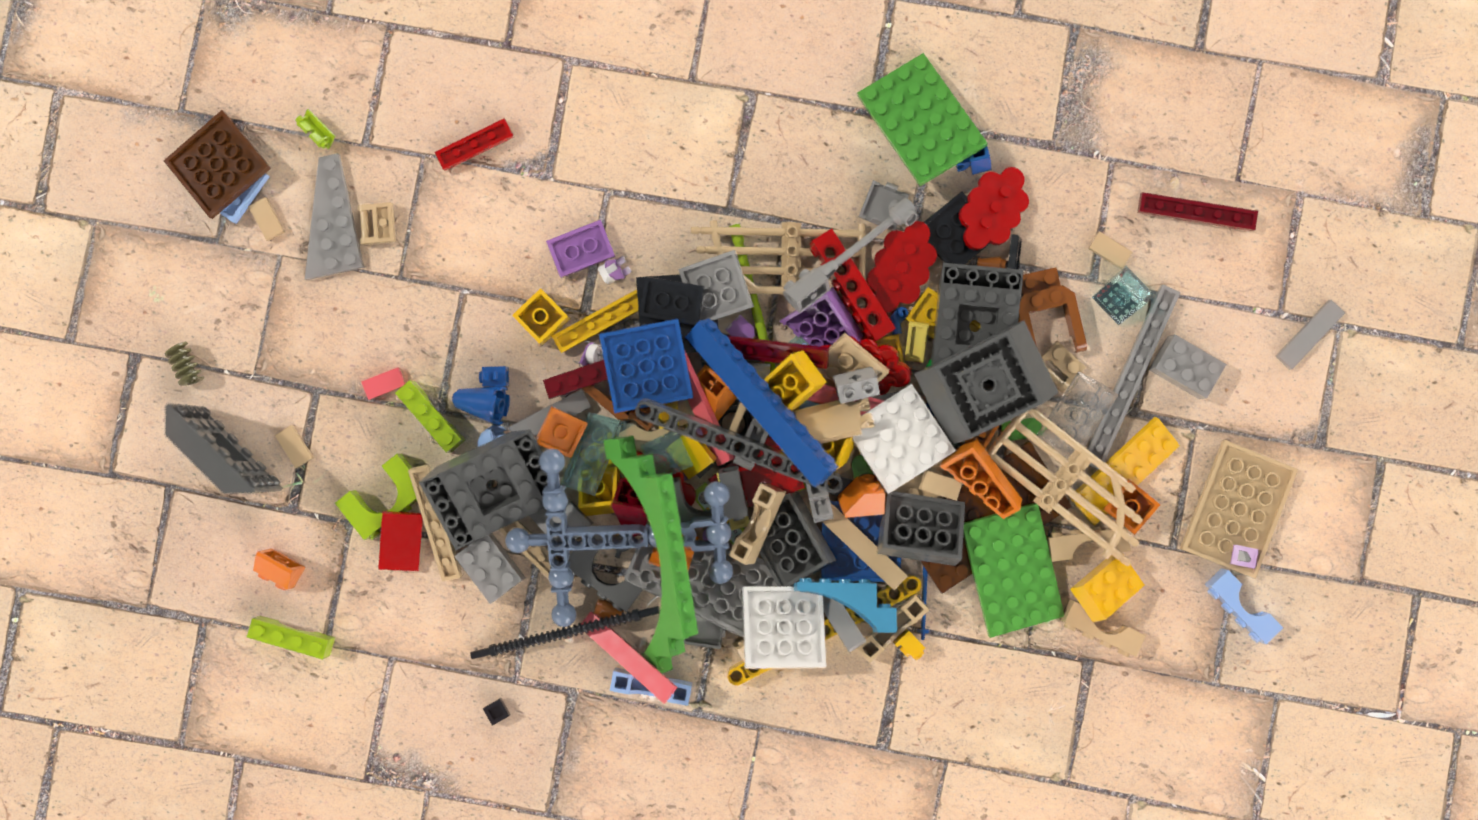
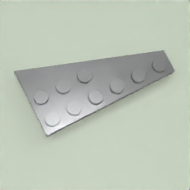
(333, 233)

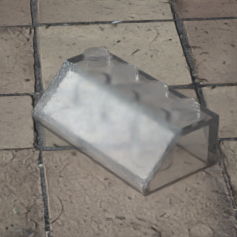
(1078, 412)

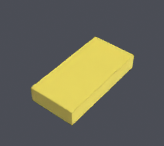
(916, 341)

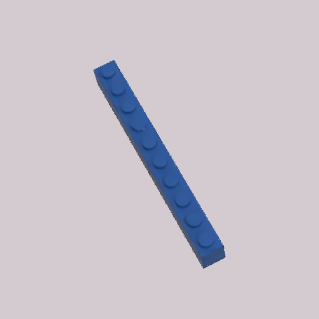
(762, 402)

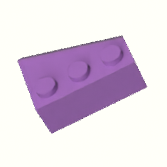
(823, 321)

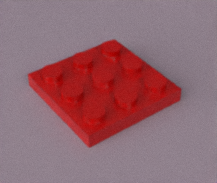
(760, 474)

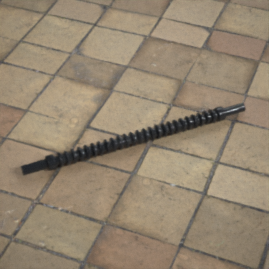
(494, 649)

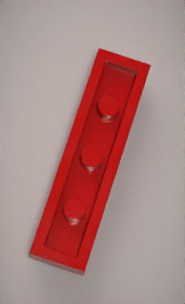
(474, 144)

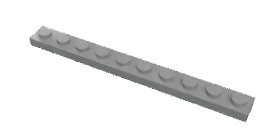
(1133, 371)

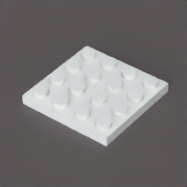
(903, 439)
(783, 628)

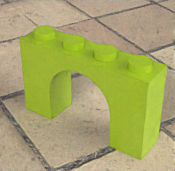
(362, 517)

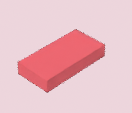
(383, 383)

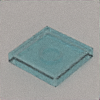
(668, 453)

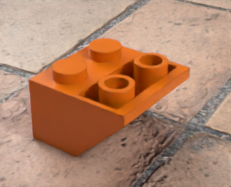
(716, 391)

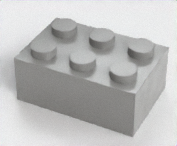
(1187, 367)
(490, 567)

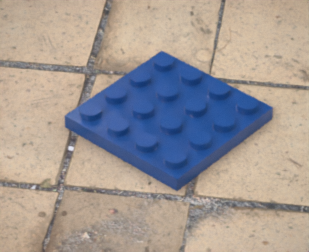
(646, 364)
(848, 563)

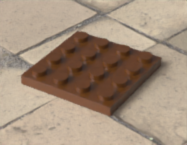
(217, 164)

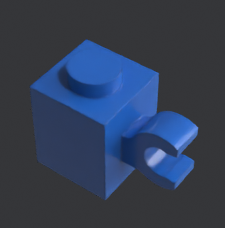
(978, 162)
(494, 376)

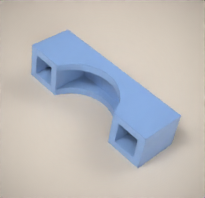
(1227, 588)
(626, 683)

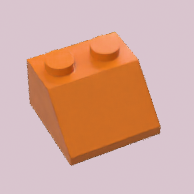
(862, 497)
(277, 568)

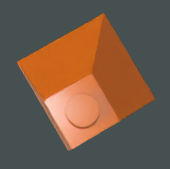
(1139, 502)

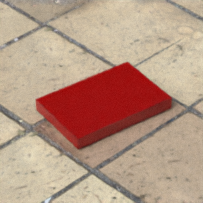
(400, 541)

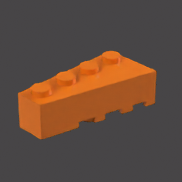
(983, 477)

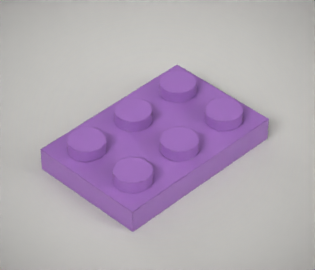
(580, 248)

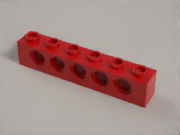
(862, 290)

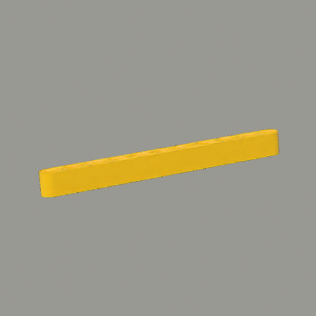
(883, 593)

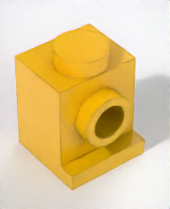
(909, 644)

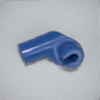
(897, 318)

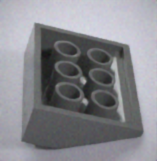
(922, 528)
(794, 543)

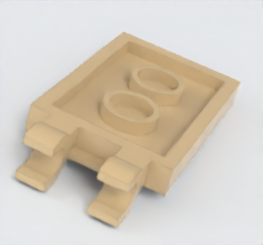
(835, 420)

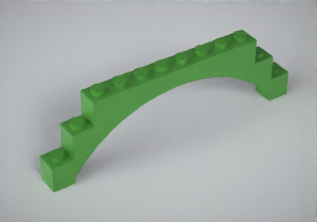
(658, 499)

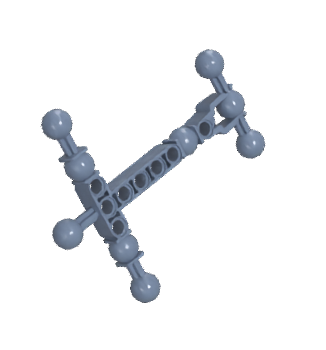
(561, 575)

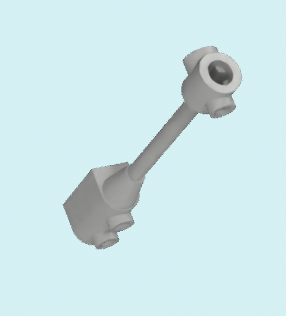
(815, 283)

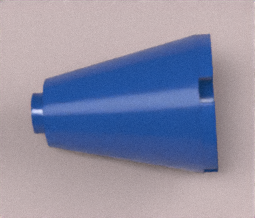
(483, 402)

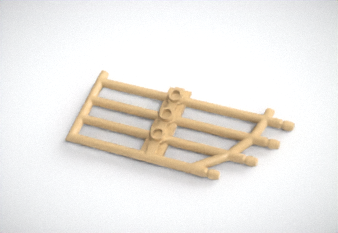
(789, 251)
(1065, 477)

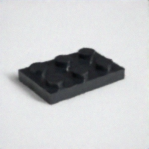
(671, 300)

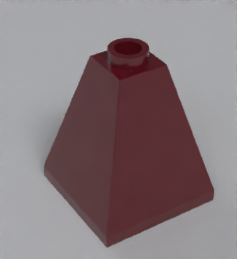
(628, 506)

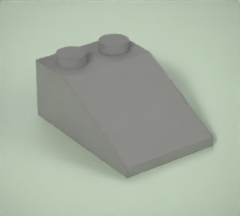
(575, 518)

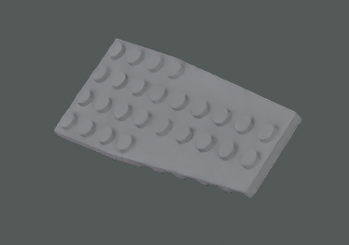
(712, 601)

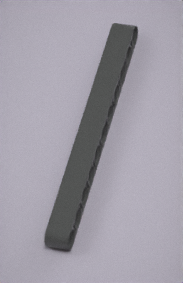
(728, 445)

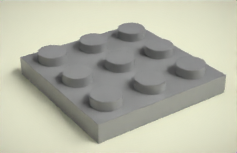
(724, 285)

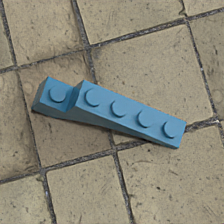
(858, 597)

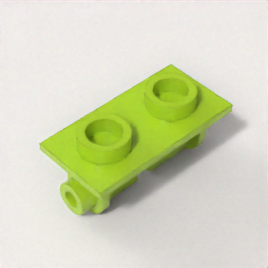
(319, 132)

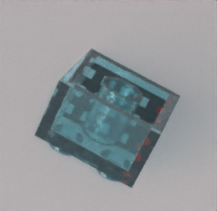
(1122, 295)

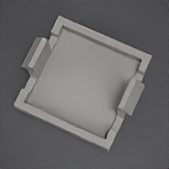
(877, 202)
(708, 634)

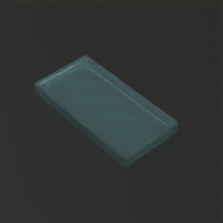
(589, 457)

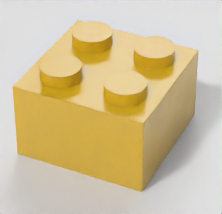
(541, 317)

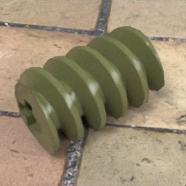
(182, 365)

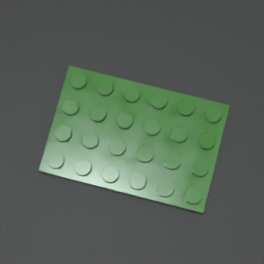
(922, 119)
(1012, 570)

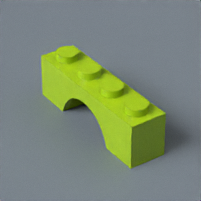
(438, 427)
(279, 635)

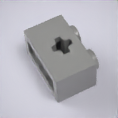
(856, 385)

